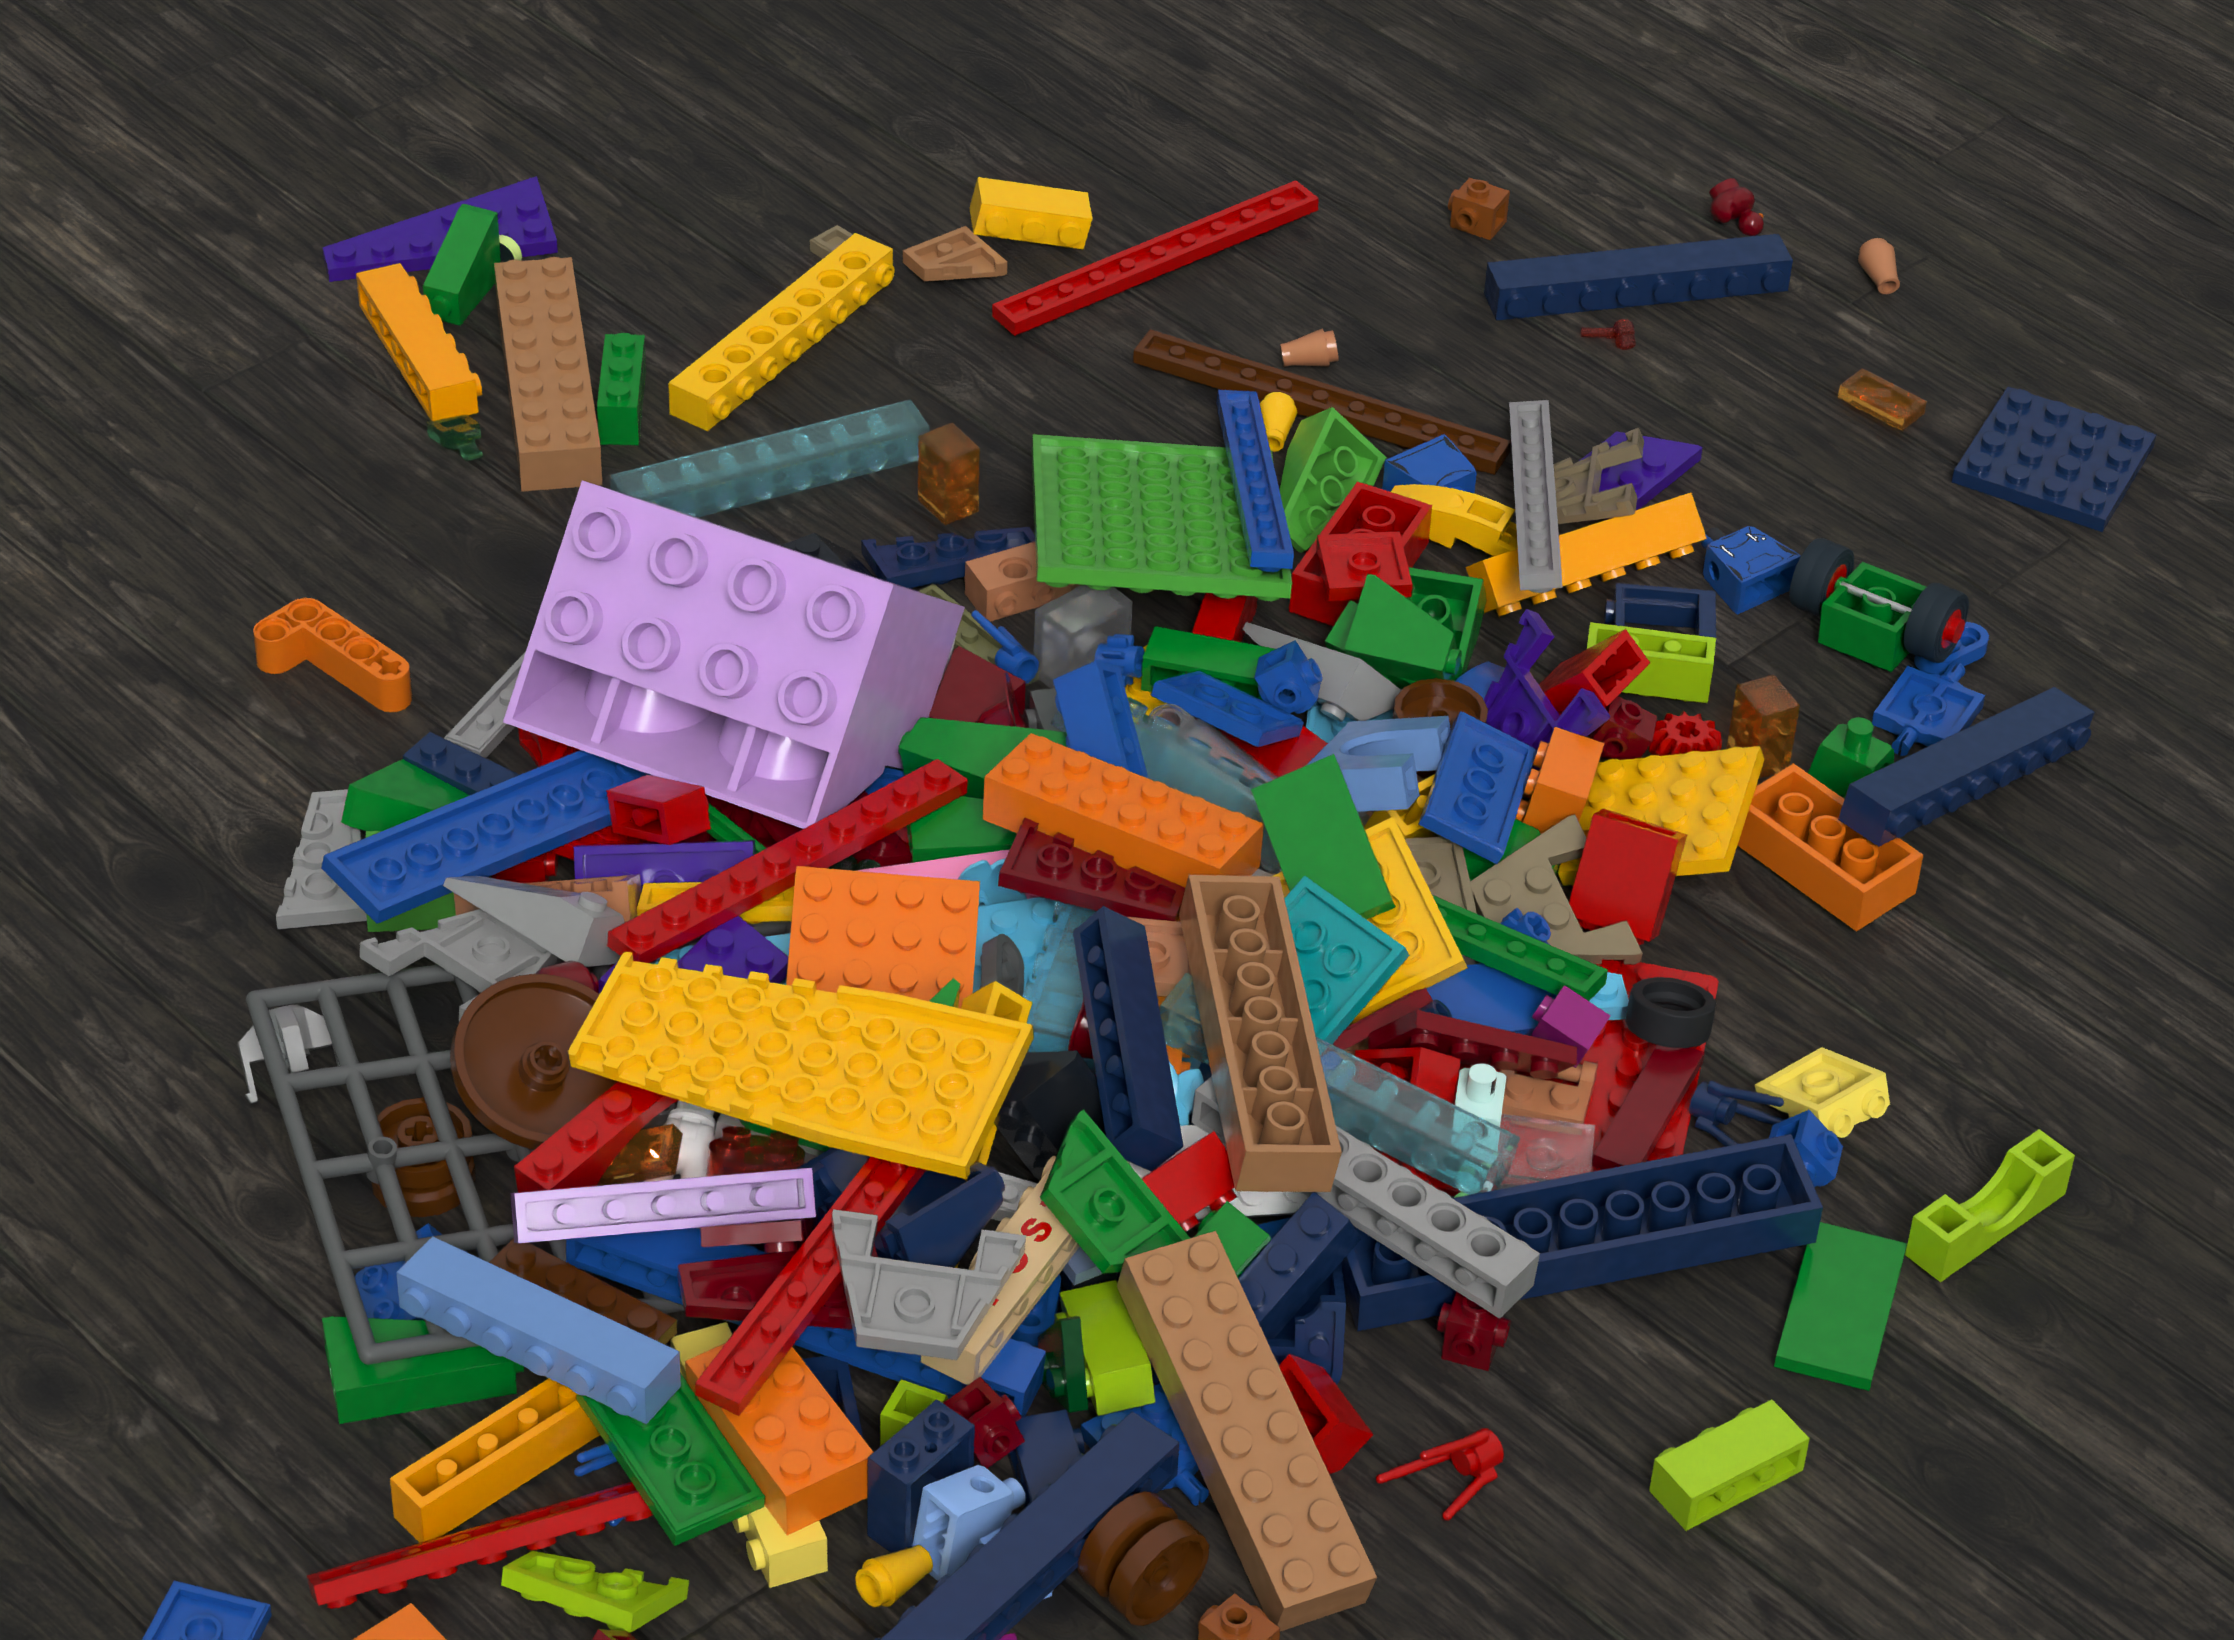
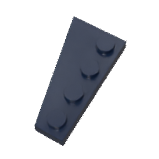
(937, 561)

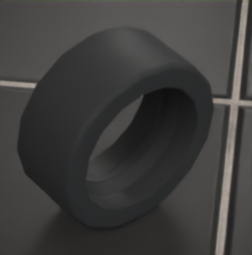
(1670, 1012)

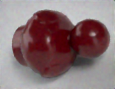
(1735, 202)

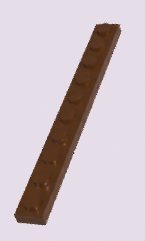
(1310, 396)

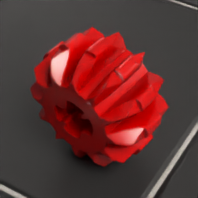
(1684, 734)

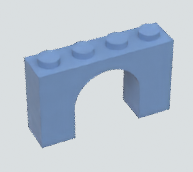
(1383, 758)

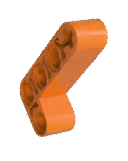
(336, 646)

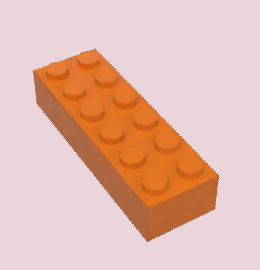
(1119, 813)

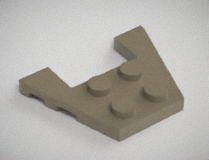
(1579, 483)
(1529, 883)

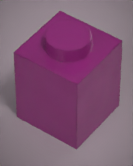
(1569, 1021)

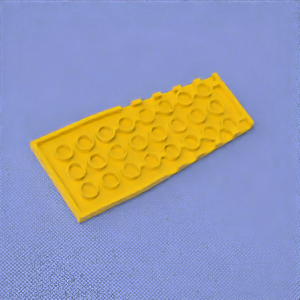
(820, 1065)

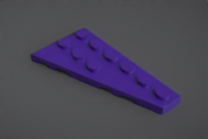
(419, 238)

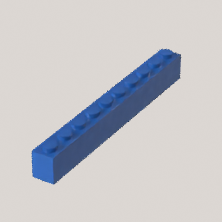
(651, 1265)

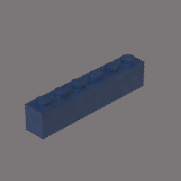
(1127, 1039)

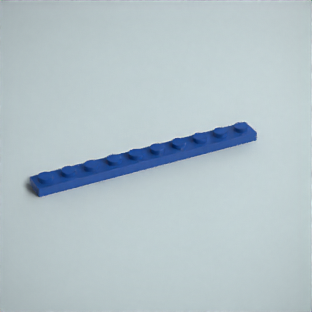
(1254, 481)

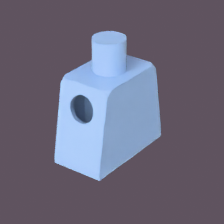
(960, 1512)

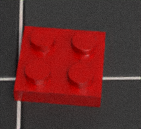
(1350, 557)

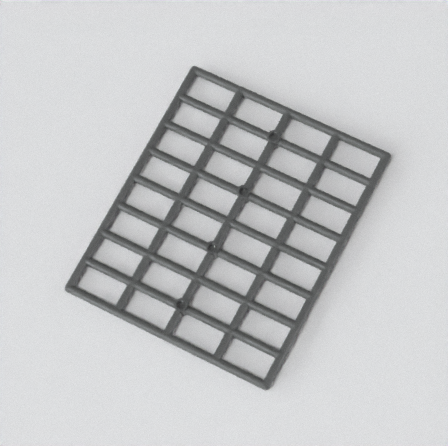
(383, 1153)

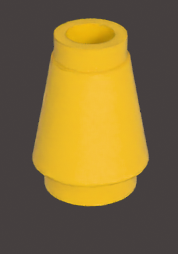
(1278, 416)
(892, 1575)

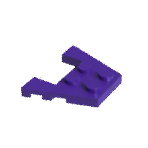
(1520, 705)
(734, 948)

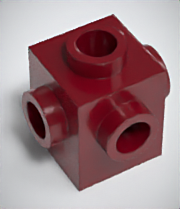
(1627, 730)
(1471, 1333)
(993, 1420)

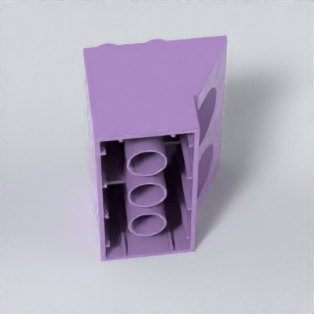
(726, 659)

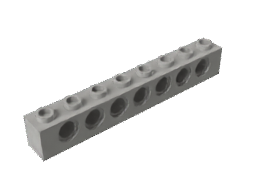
(1415, 1220)

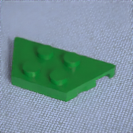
(1105, 1199)

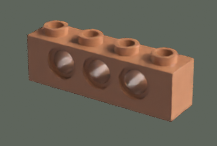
(1008, 583)

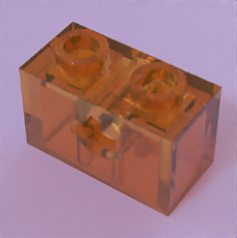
(948, 473)
(1767, 718)

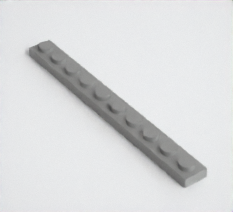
(1535, 497)

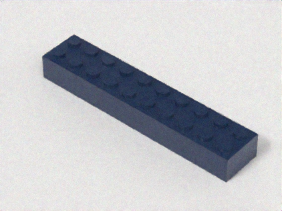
(1614, 1226)

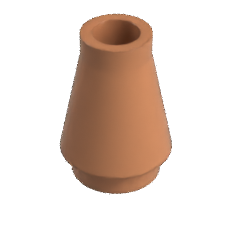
(1879, 263)
(1310, 350)

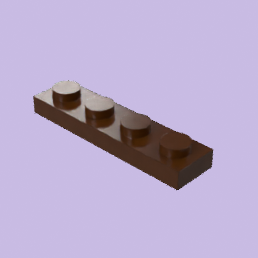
(584, 1289)

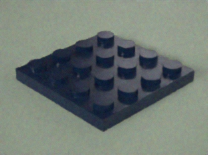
(2054, 458)

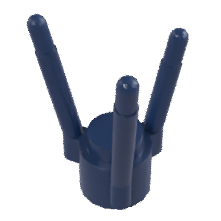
(1716, 1104)

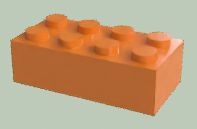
(1799, 837)
(793, 1443)

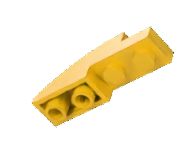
(1465, 516)

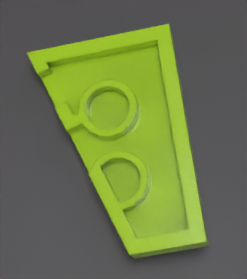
(611, 1598)

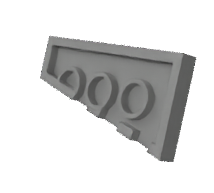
(309, 892)

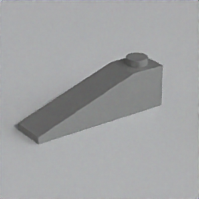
(558, 920)

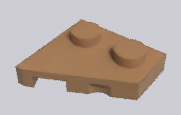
(954, 256)

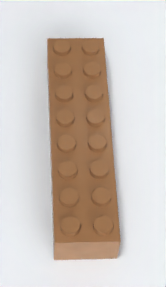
(547, 374)
(1259, 1035)
(1245, 1432)

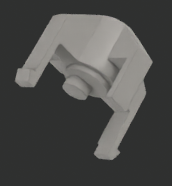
(297, 1032)

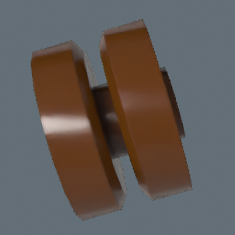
(1438, 698)
(425, 1186)
(1143, 1558)

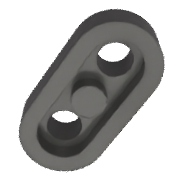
(1002, 963)

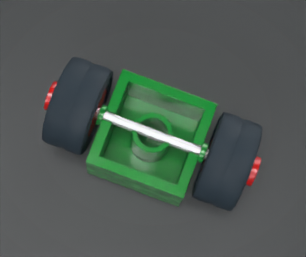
(1875, 611)

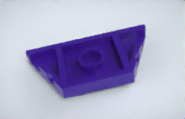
(1658, 468)

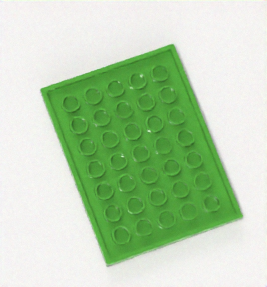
(1142, 519)

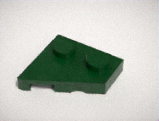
(1065, 1364)

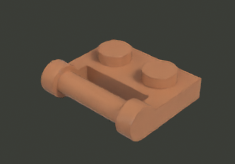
(1550, 1099)

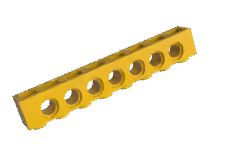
(780, 332)

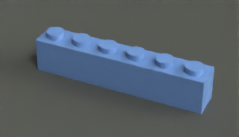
(539, 1330)

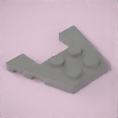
(465, 945)
(913, 1303)

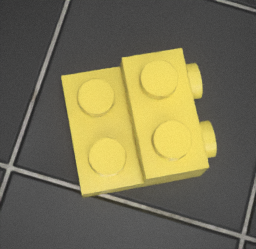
(1832, 1088)

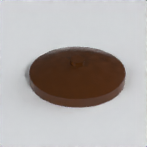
(515, 1058)

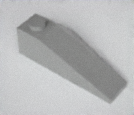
(1348, 684)

